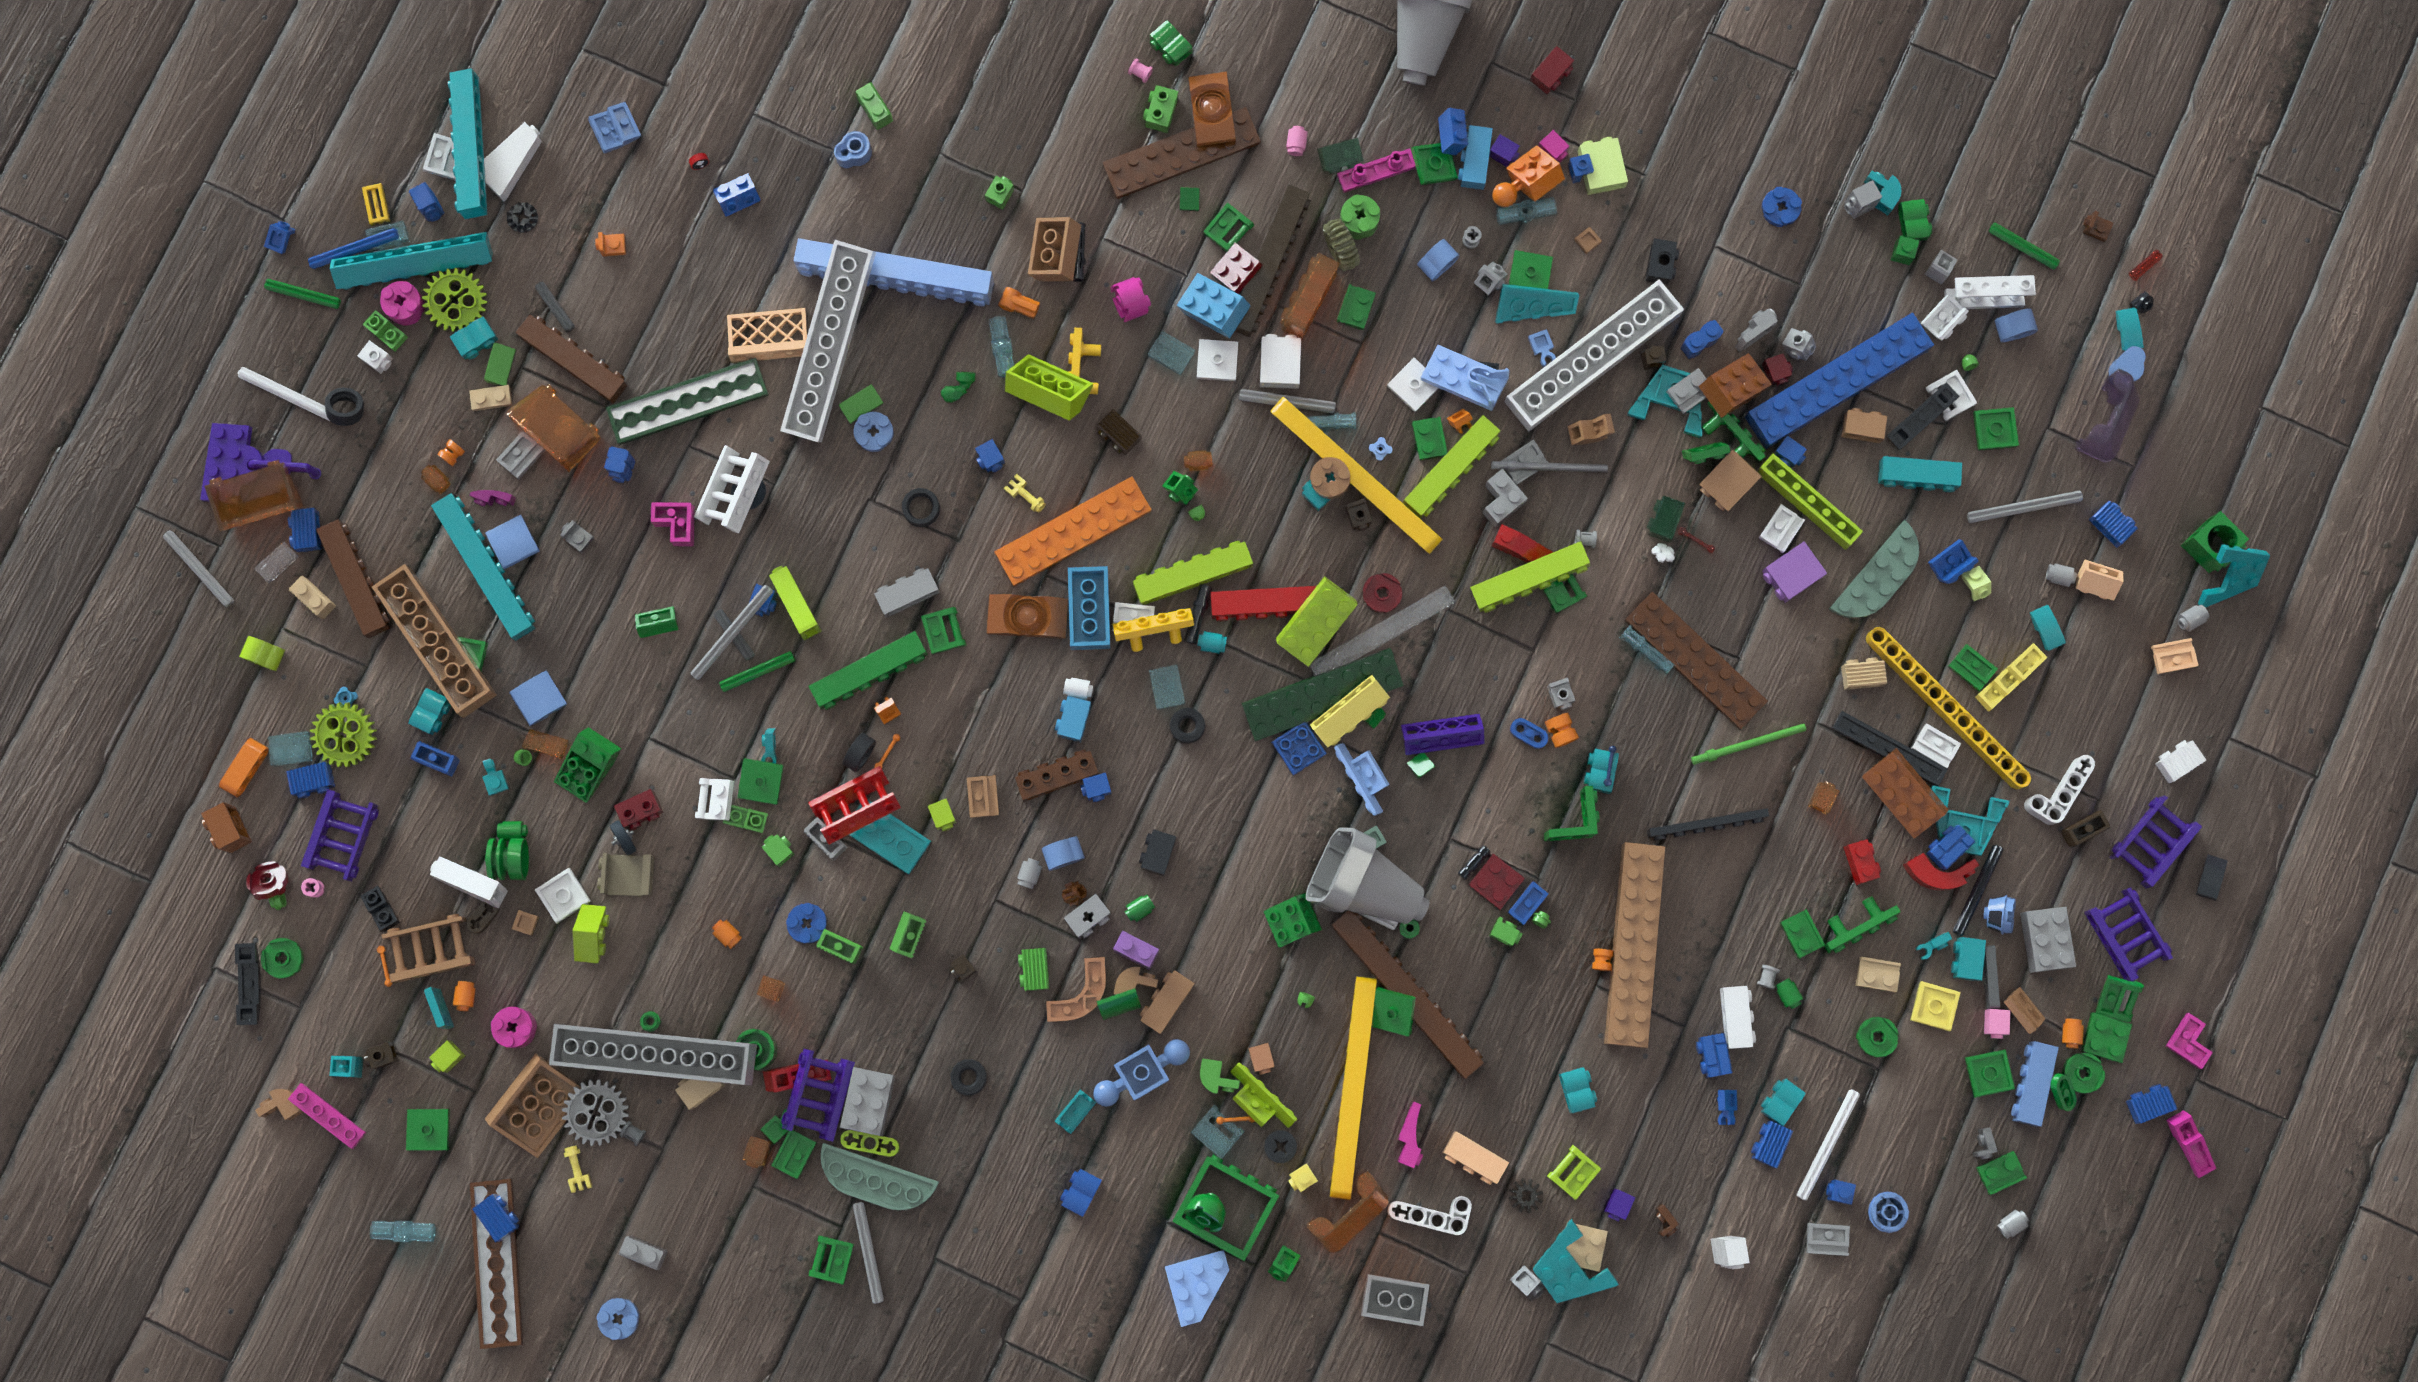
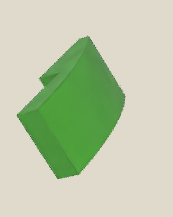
(385, 330)
(747, 819)

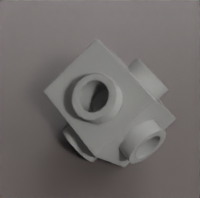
(1490, 277)
(1799, 344)

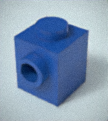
(1790, 452)
(989, 456)
(768, 606)
(1096, 787)
(1840, 1192)

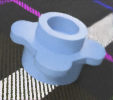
(1375, 449)

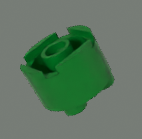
(767, 1045)

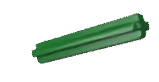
(2024, 246)
(301, 293)
(757, 671)

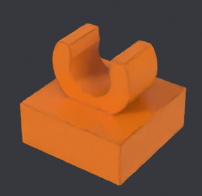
(1459, 419)
(887, 710)

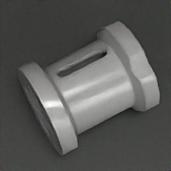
(1467, 240)
(1586, 538)
(1768, 976)

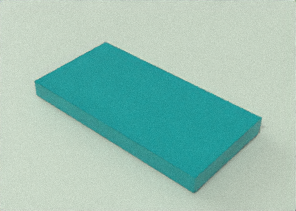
(893, 841)

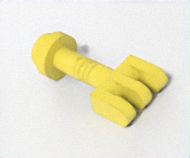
(1037, 504)
(572, 1152)

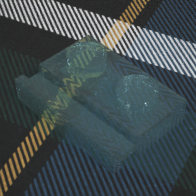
(1171, 353)
(1167, 687)
(290, 748)

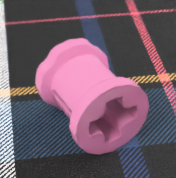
(1140, 70)
(306, 887)

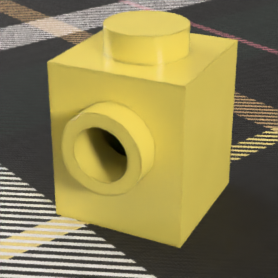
(1302, 1178)

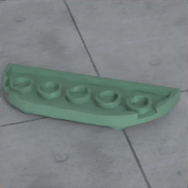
(1880, 576)
(875, 1180)

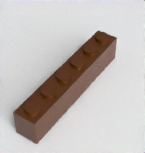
(572, 359)
(353, 578)

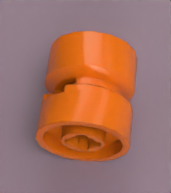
(1561, 729)

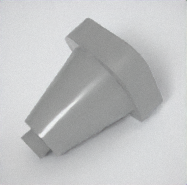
(1425, 34)
(1364, 881)

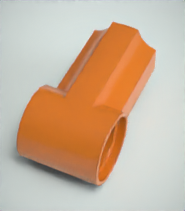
(1014, 301)

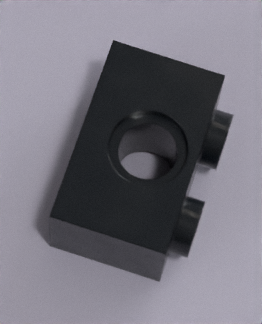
(1662, 250)

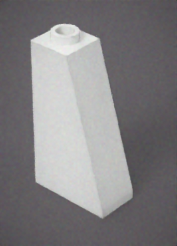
(510, 160)
(468, 881)

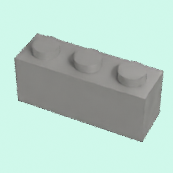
(906, 592)

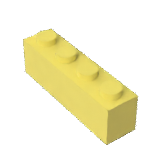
(1350, 711)

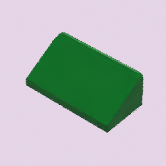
(656, 622)

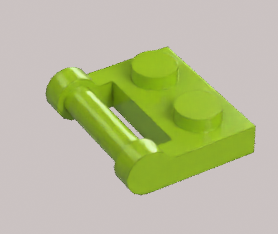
(1580, 1175)

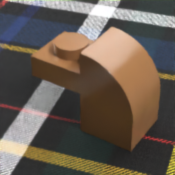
(1591, 430)
(1130, 978)
(281, 1102)

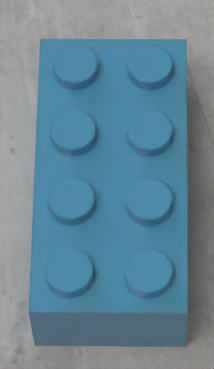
(1089, 608)

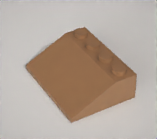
(533, 1106)

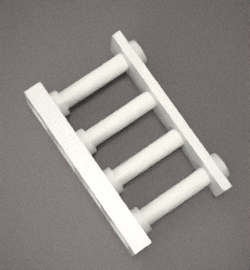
(1992, 291)
(744, 493)

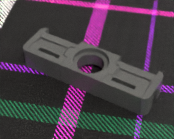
(1990, 978)

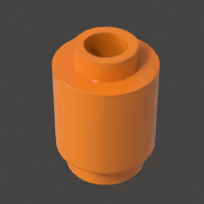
(726, 933)
(464, 996)
(2072, 1033)

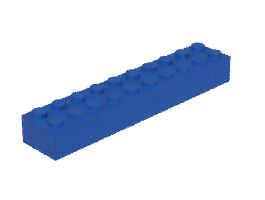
(1839, 381)

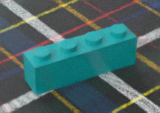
(1920, 473)

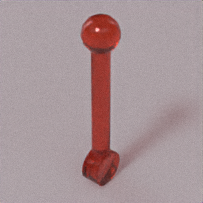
(1682, 531)

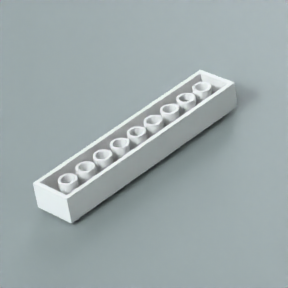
(828, 341)
(1593, 355)

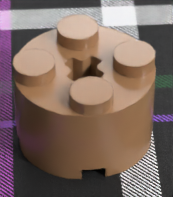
(1330, 466)

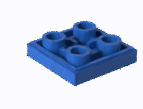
(1299, 748)

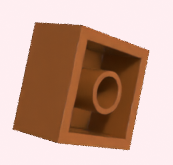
(226, 828)

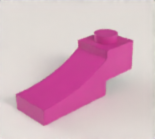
(2192, 1143)
(1410, 1153)

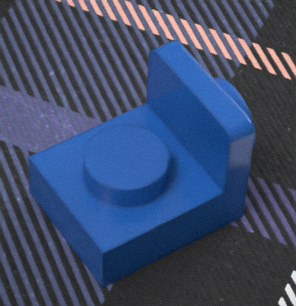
(1580, 166)
(278, 236)

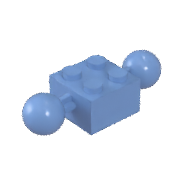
(1141, 1072)

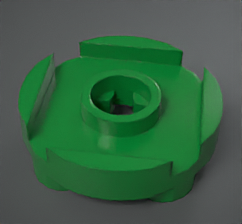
(273, 951)
(1876, 1048)
(2094, 1069)

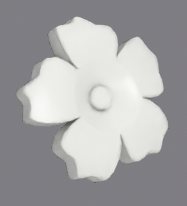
(1663, 553)

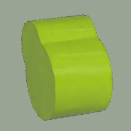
(262, 653)

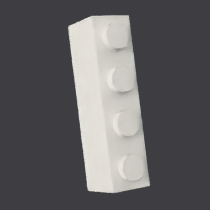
(1730, 1251)

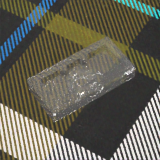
(276, 562)

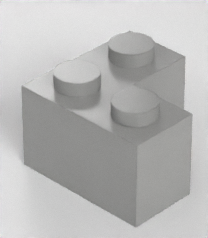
(1508, 498)

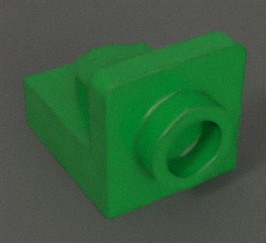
(1283, 1264)

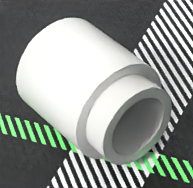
(1078, 688)

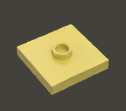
(1935, 1006)

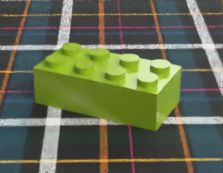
(1316, 621)

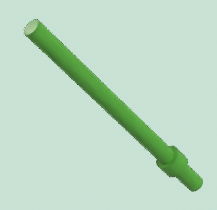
(1712, 755)

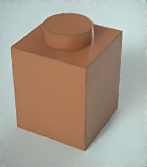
(1261, 1058)

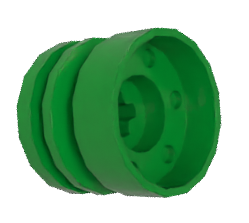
(502, 859)

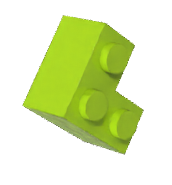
(590, 933)

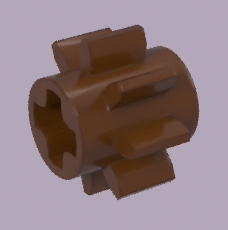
(1074, 893)

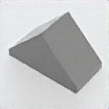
(1941, 267)

